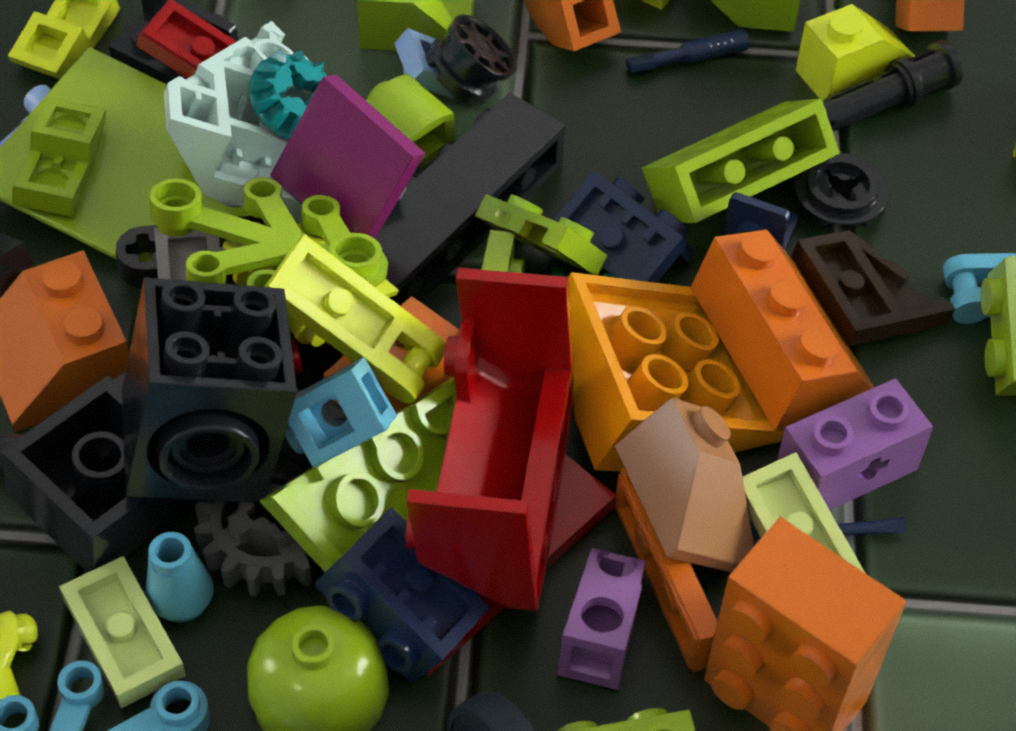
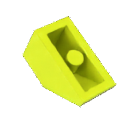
(845, 50)

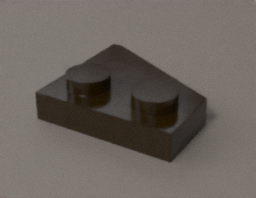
(863, 290)

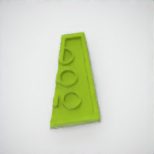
(348, 494)

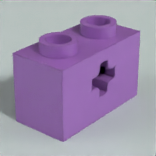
(860, 442)

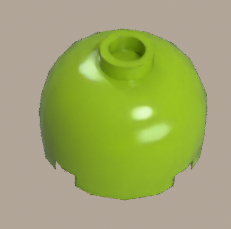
(317, 673)

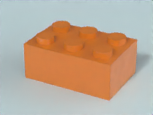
(800, 634)

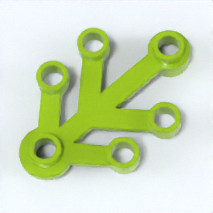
(179, 211)

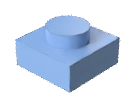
(412, 53)

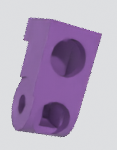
(602, 619)

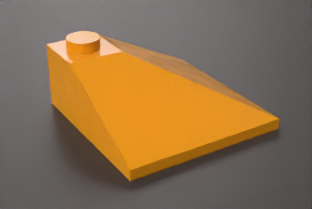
(640, 348)

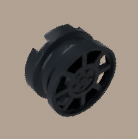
(471, 59)

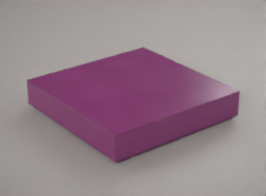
(348, 154)

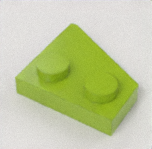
(560, 239)

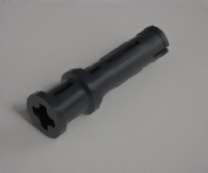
(900, 84)

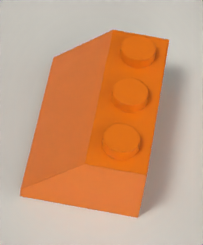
(775, 328)

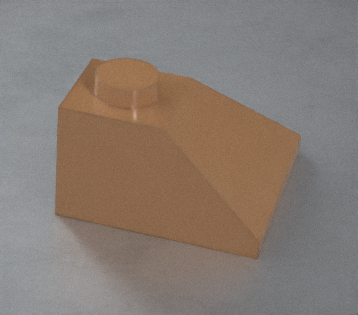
(690, 484)

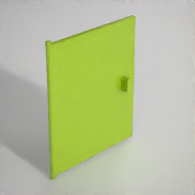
(129, 158)

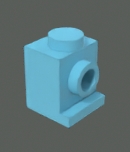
(362, 401)

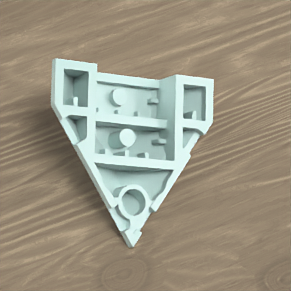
(217, 126)

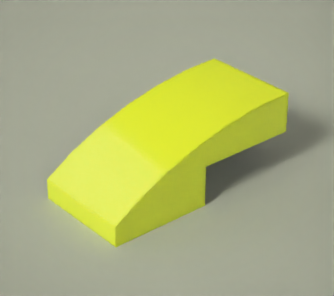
(61, 36)

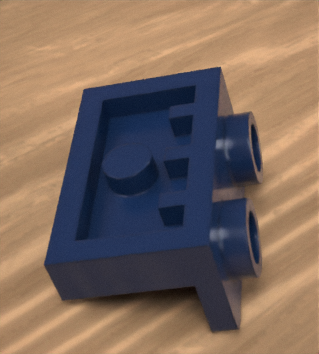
(631, 236)
(404, 604)

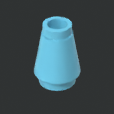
(176, 579)

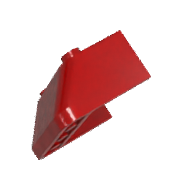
(505, 438)

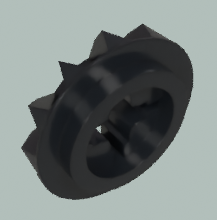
(842, 174)

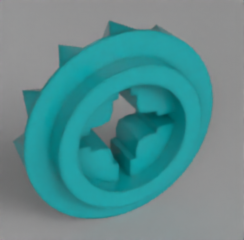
(273, 79)

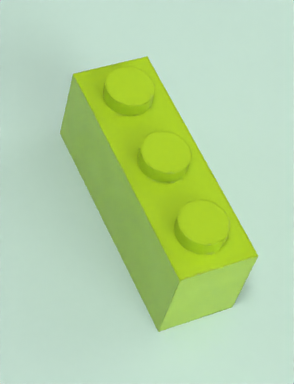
(741, 160)

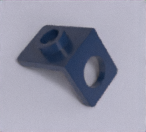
(751, 215)

